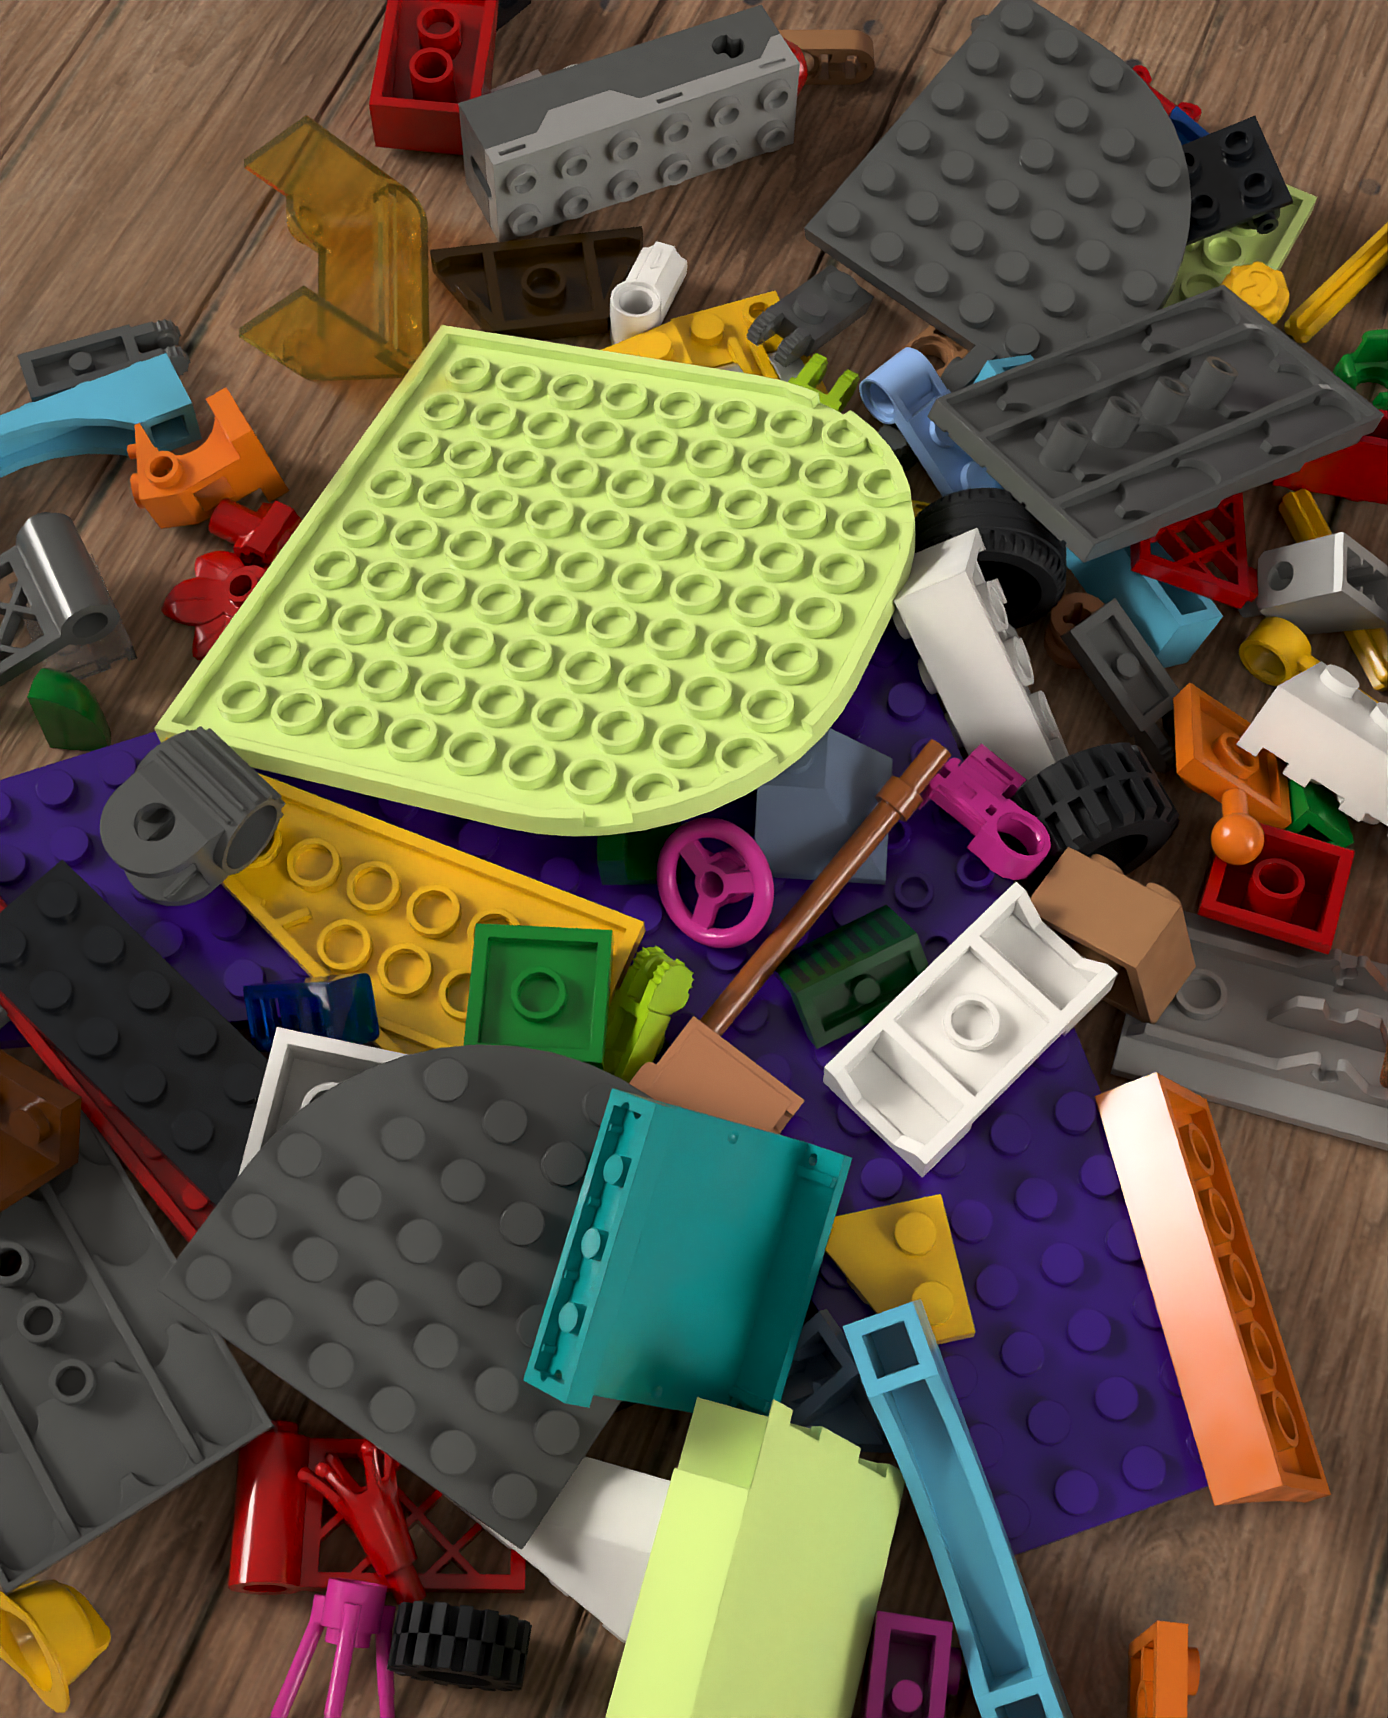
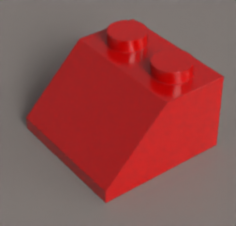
(1285, 892)

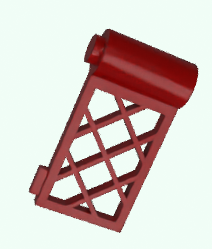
(1189, 569)
(281, 1528)

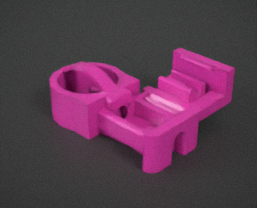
(980, 800)

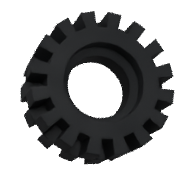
(459, 1646)

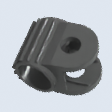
(188, 818)

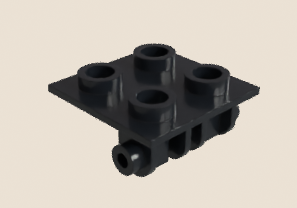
(1234, 181)

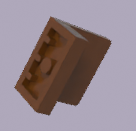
(35, 1129)

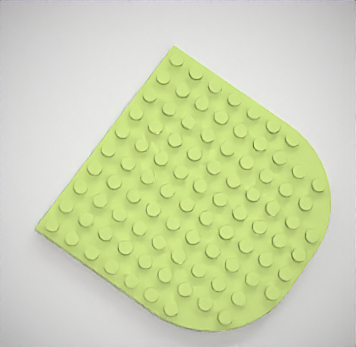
(567, 592)

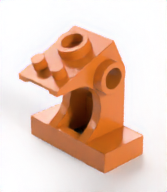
(224, 466)

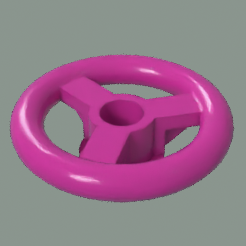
(718, 880)

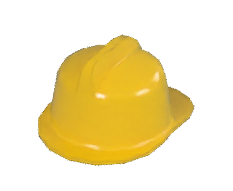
(50, 1637)

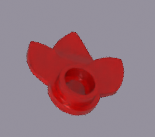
(211, 597)

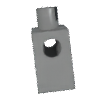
(1322, 586)

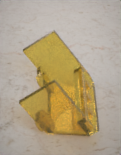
(370, 262)

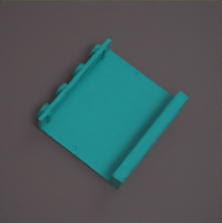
(686, 1261)

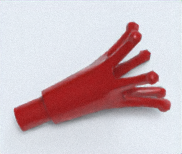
(373, 1516)

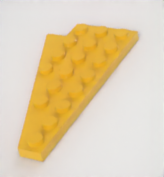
(401, 908)

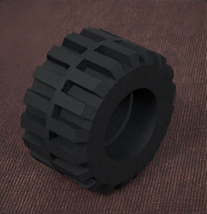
(1101, 805)

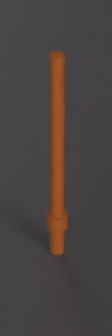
(896, 802)

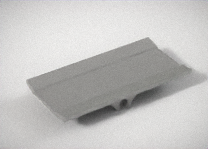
(1272, 1033)

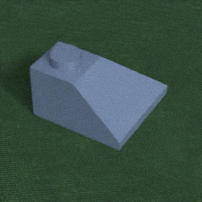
(818, 806)

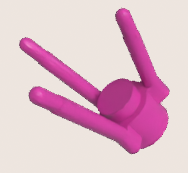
(352, 1614)

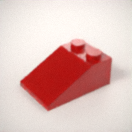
(425, 66)

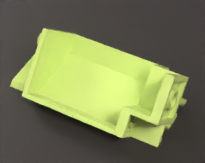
(759, 1573)

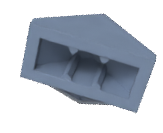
(828, 1389)

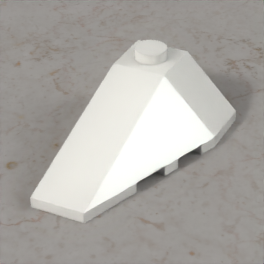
(598, 1539)

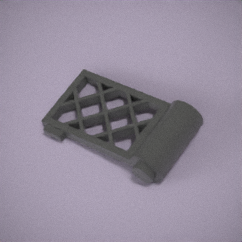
(61, 589)

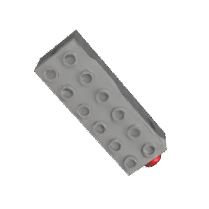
(631, 122)

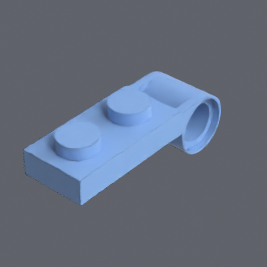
(903, 395)

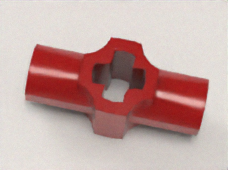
(255, 534)

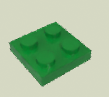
(541, 989)

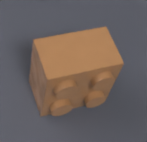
(1120, 924)

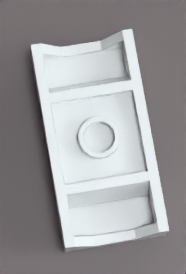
(965, 1030)

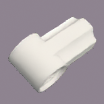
(647, 292)

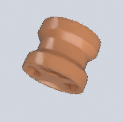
(1063, 617)

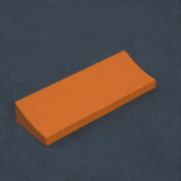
(1210, 1295)

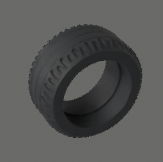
(1026, 553)

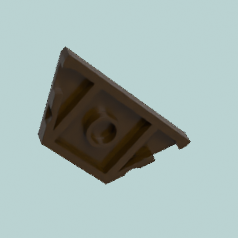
(540, 284)

